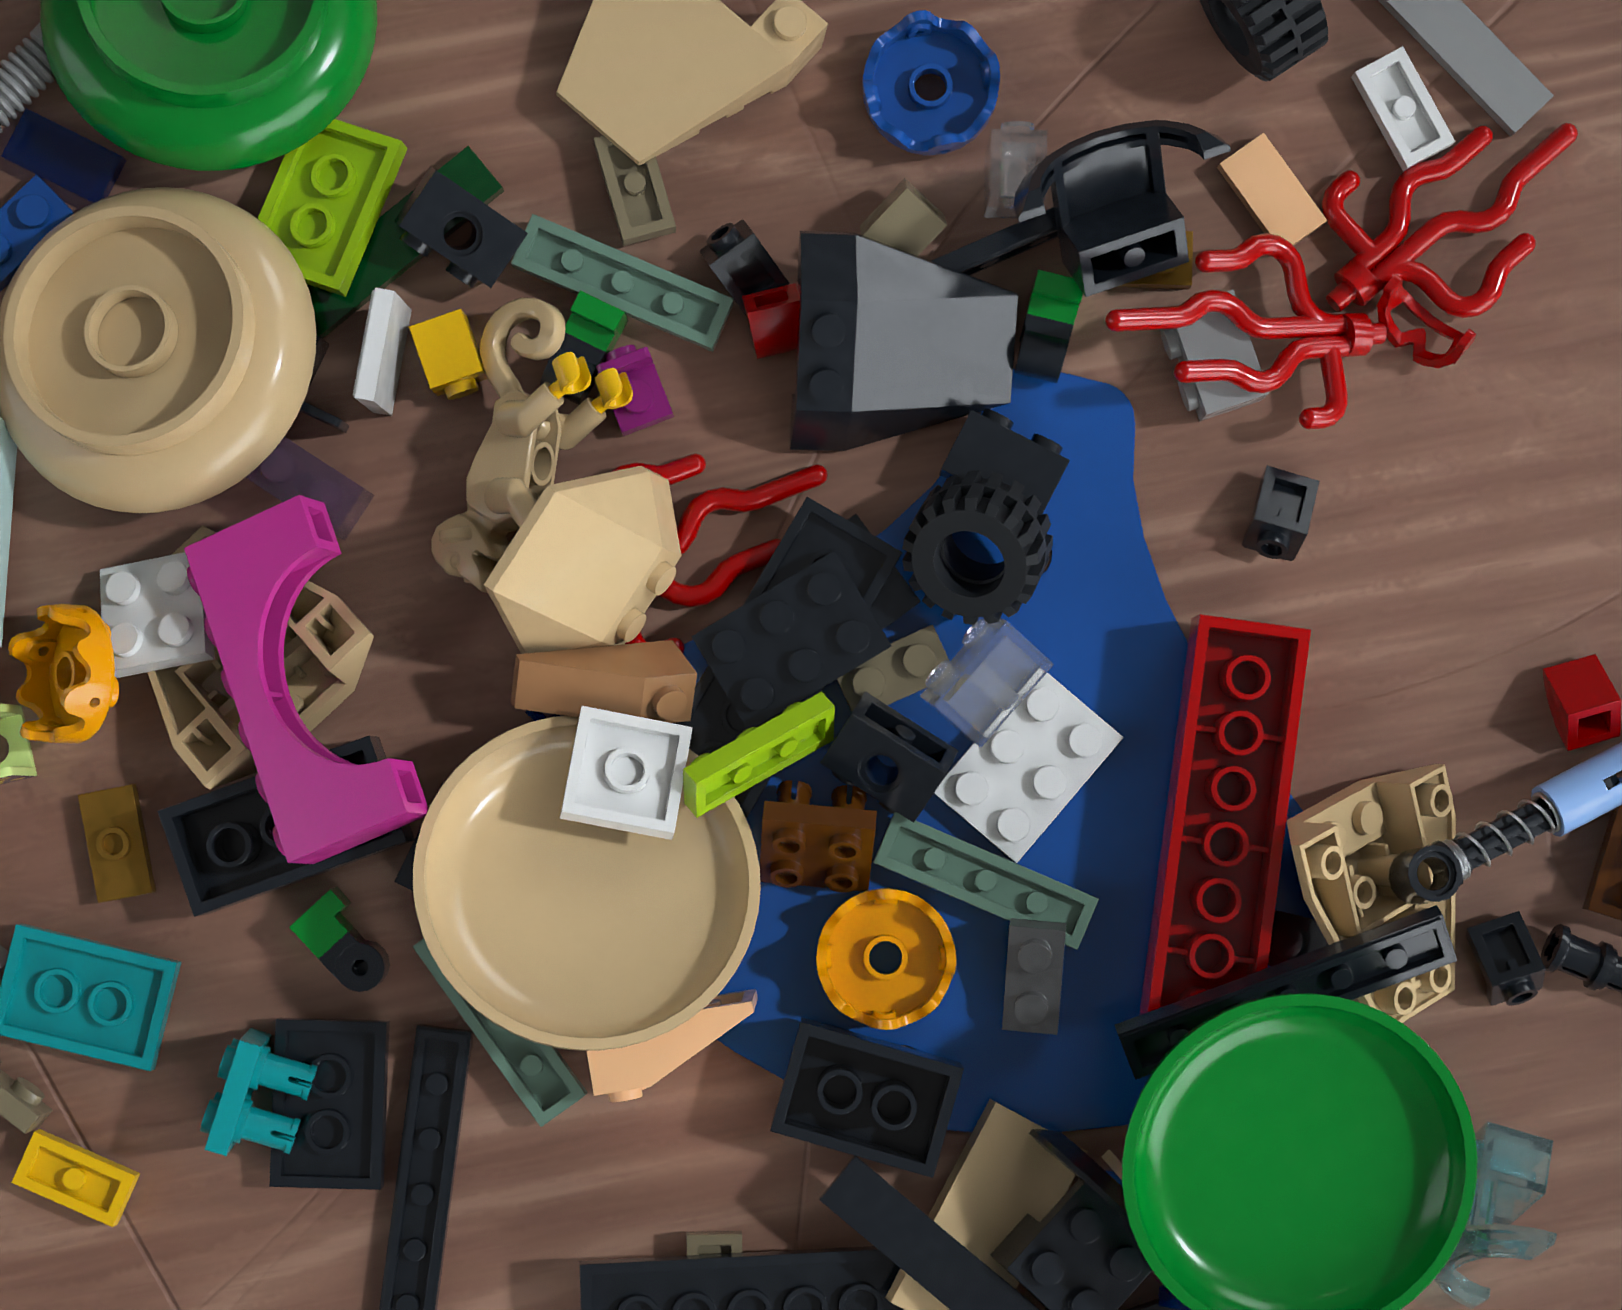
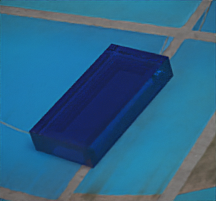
(63, 157)

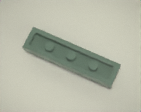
(624, 282)
(982, 878)
(532, 1069)

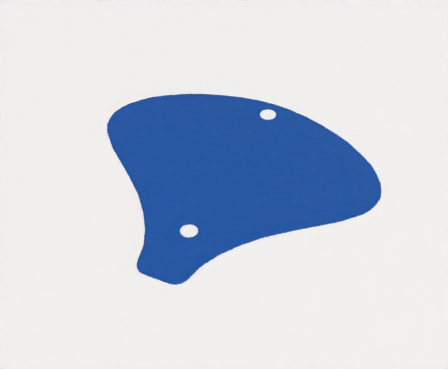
(1122, 656)

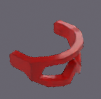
(1394, 295)

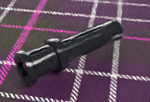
(1591, 962)

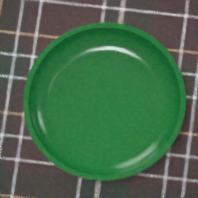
(209, 77)
(1299, 1160)

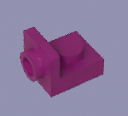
(649, 399)

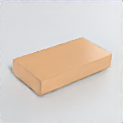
(1271, 191)

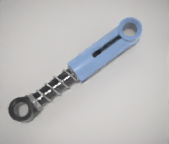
(1555, 807)

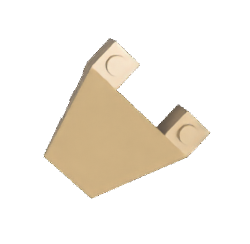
(670, 67)

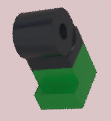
(1048, 326)
(588, 333)
(339, 946)

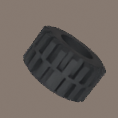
(1268, 34)
(952, 577)

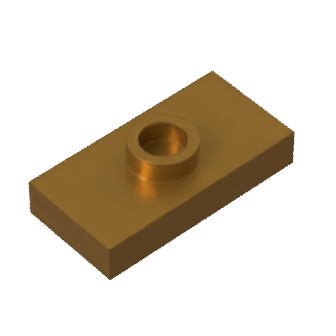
(117, 843)

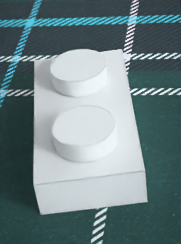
(1403, 108)

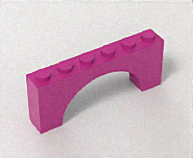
(247, 590)

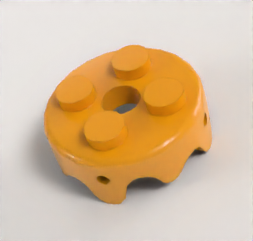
(70, 678)
(895, 997)

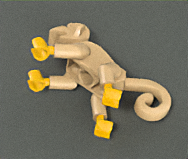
(523, 439)

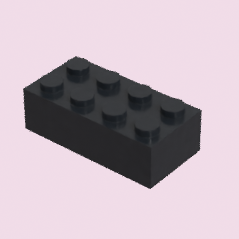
(229, 848)

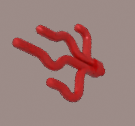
(1383, 257)
(1322, 333)
(730, 500)

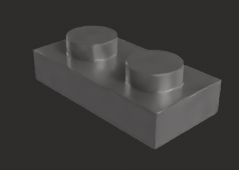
(1034, 976)

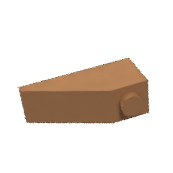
(627, 679)

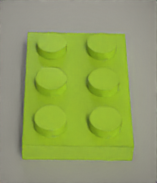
(331, 200)

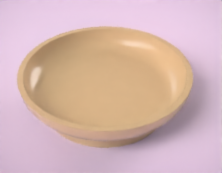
(154, 349)
(571, 923)

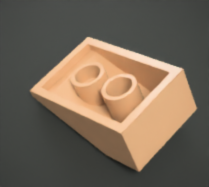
(633, 1068)

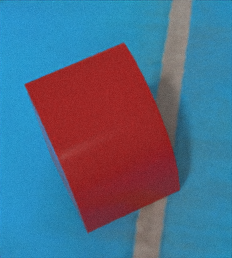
(773, 320)
(1582, 702)

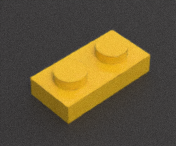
(75, 1177)

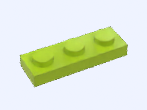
(758, 754)

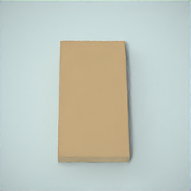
(988, 1193)

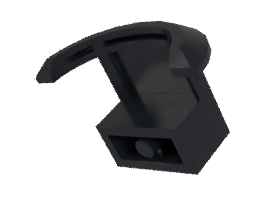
(1114, 201)
(1083, 1247)

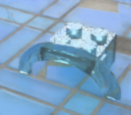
(1509, 1181)

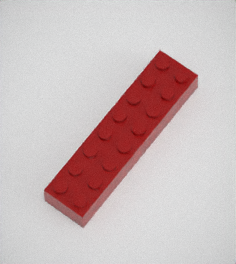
(1225, 806)

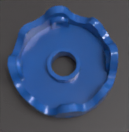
(937, 47)

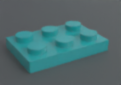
(86, 996)

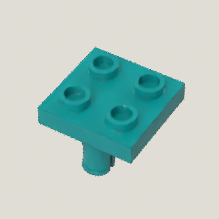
(231, 1113)

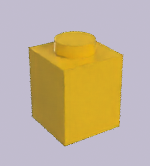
(449, 354)

